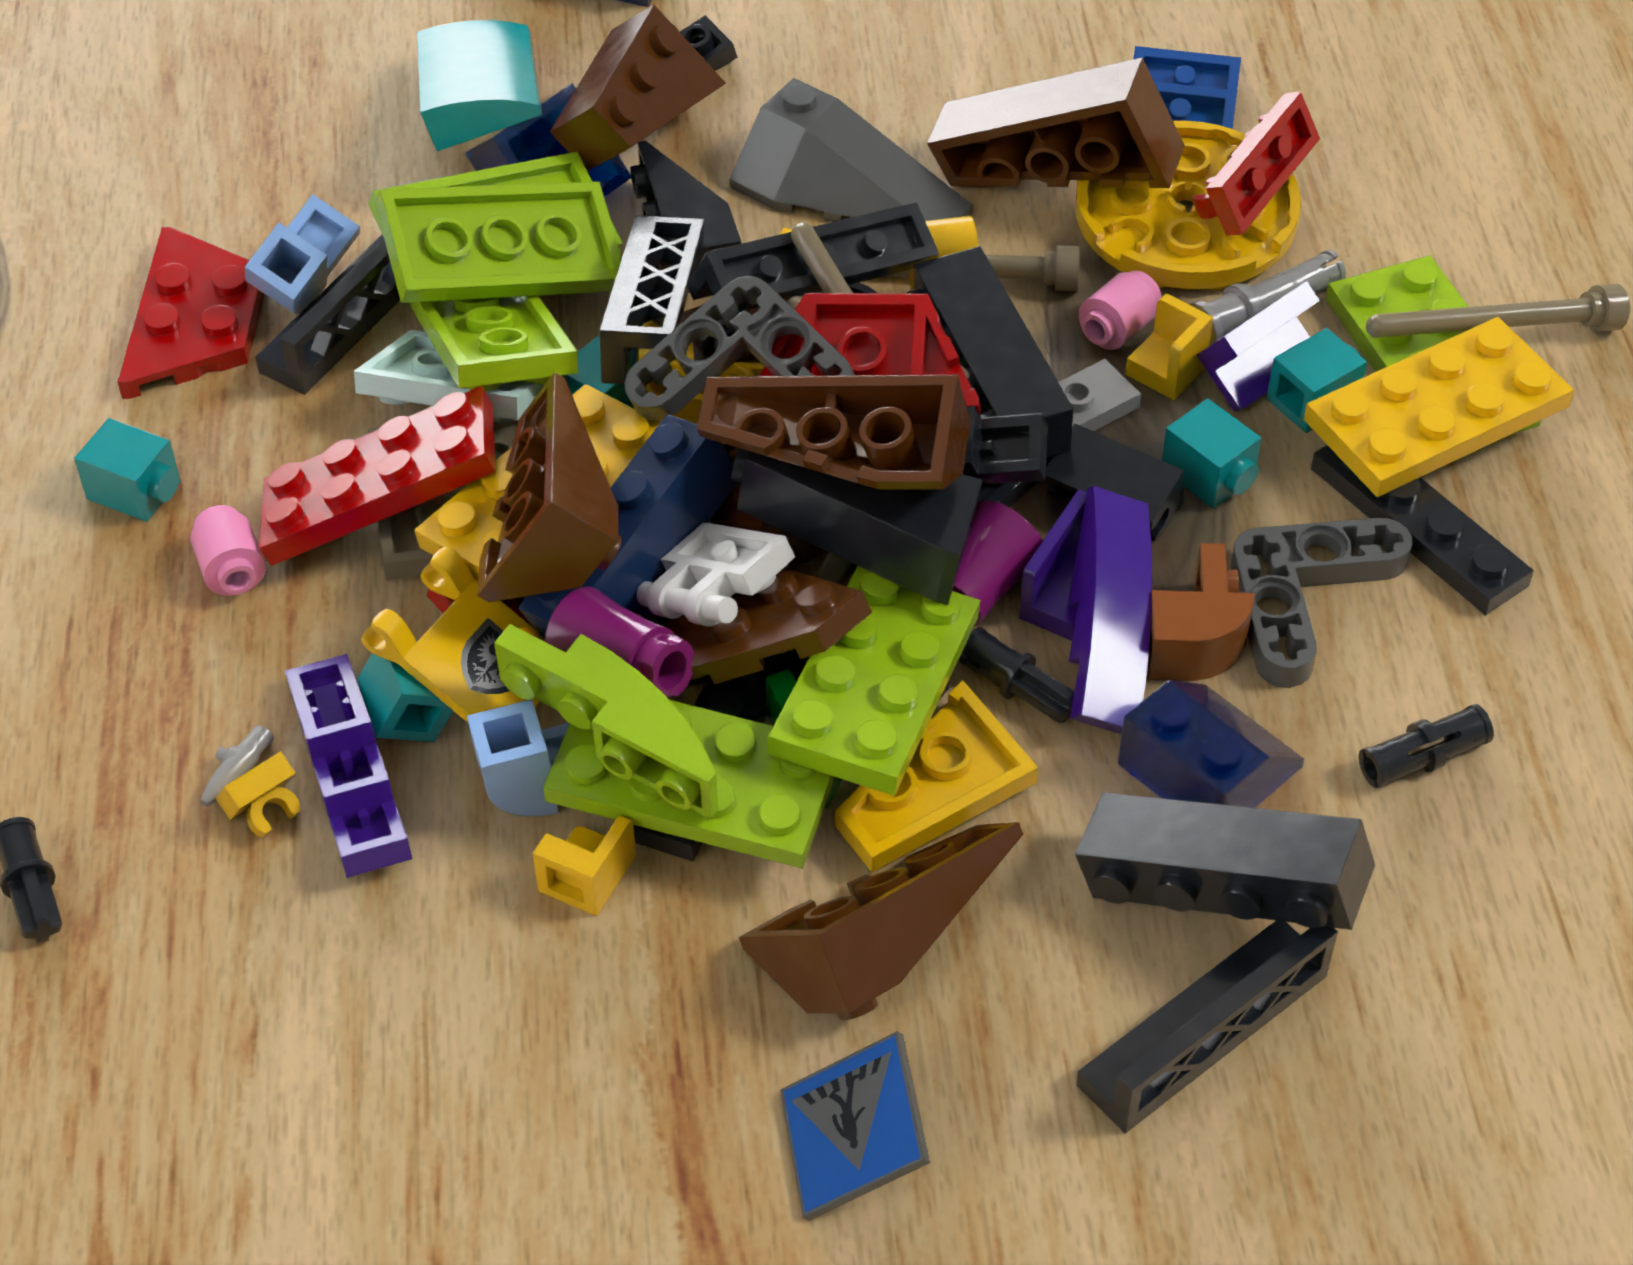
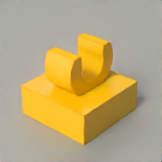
(259, 787)

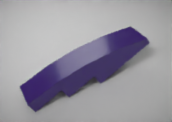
(1113, 608)
(348, 766)

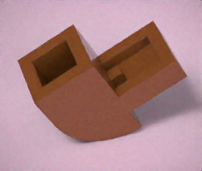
(1201, 629)

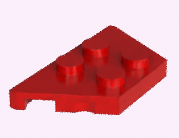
(191, 315)
(879, 336)

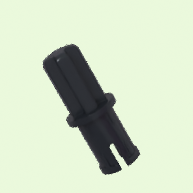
(1016, 675)
(28, 880)

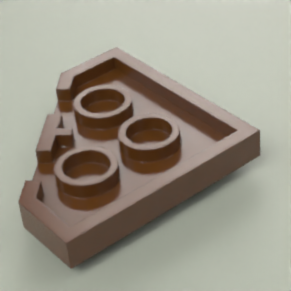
(787, 615)

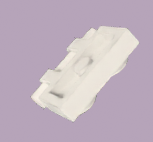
(710, 569)

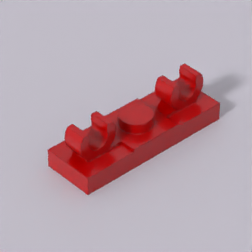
(1259, 165)

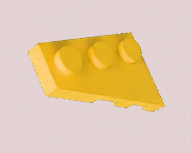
(955, 774)

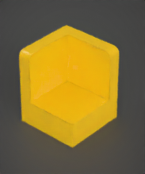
(1169, 355)
(586, 865)

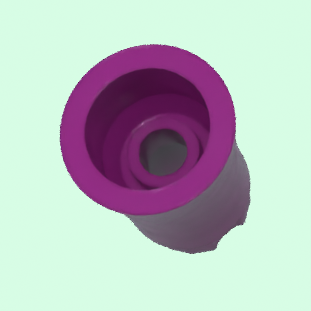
(995, 554)
(639, 642)

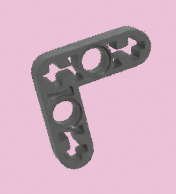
(751, 333)
(1293, 568)

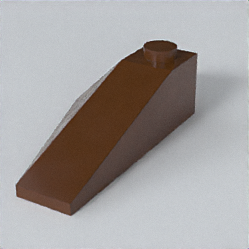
(849, 427)
(554, 508)
(866, 943)

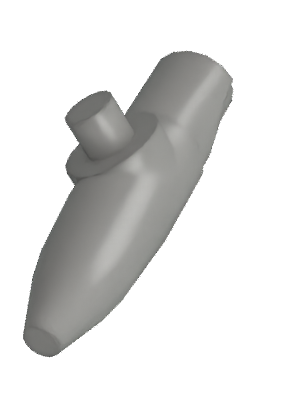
(236, 762)

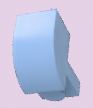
(298, 258)
(515, 757)

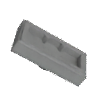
(1099, 395)

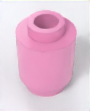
(1119, 309)
(227, 551)

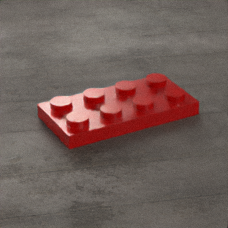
(377, 475)

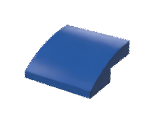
(1194, 84)

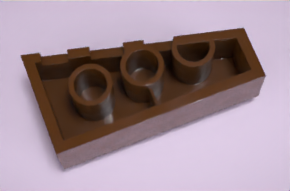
(1061, 129)

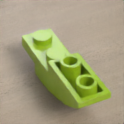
(631, 719)

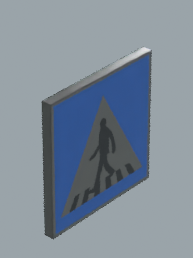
(854, 1126)

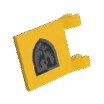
(458, 651)

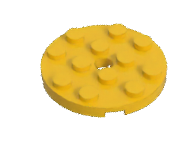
(1178, 249)

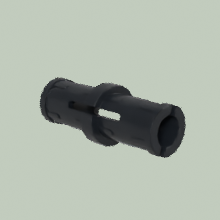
(1391, 758)

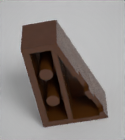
(633, 88)

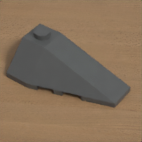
(830, 159)

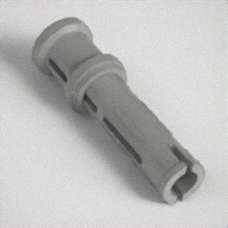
(1243, 301)

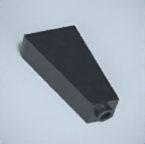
(895, 533)

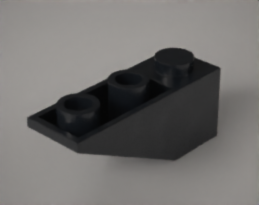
(677, 194)

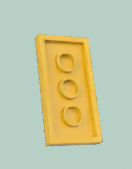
(1437, 406)
(467, 517)

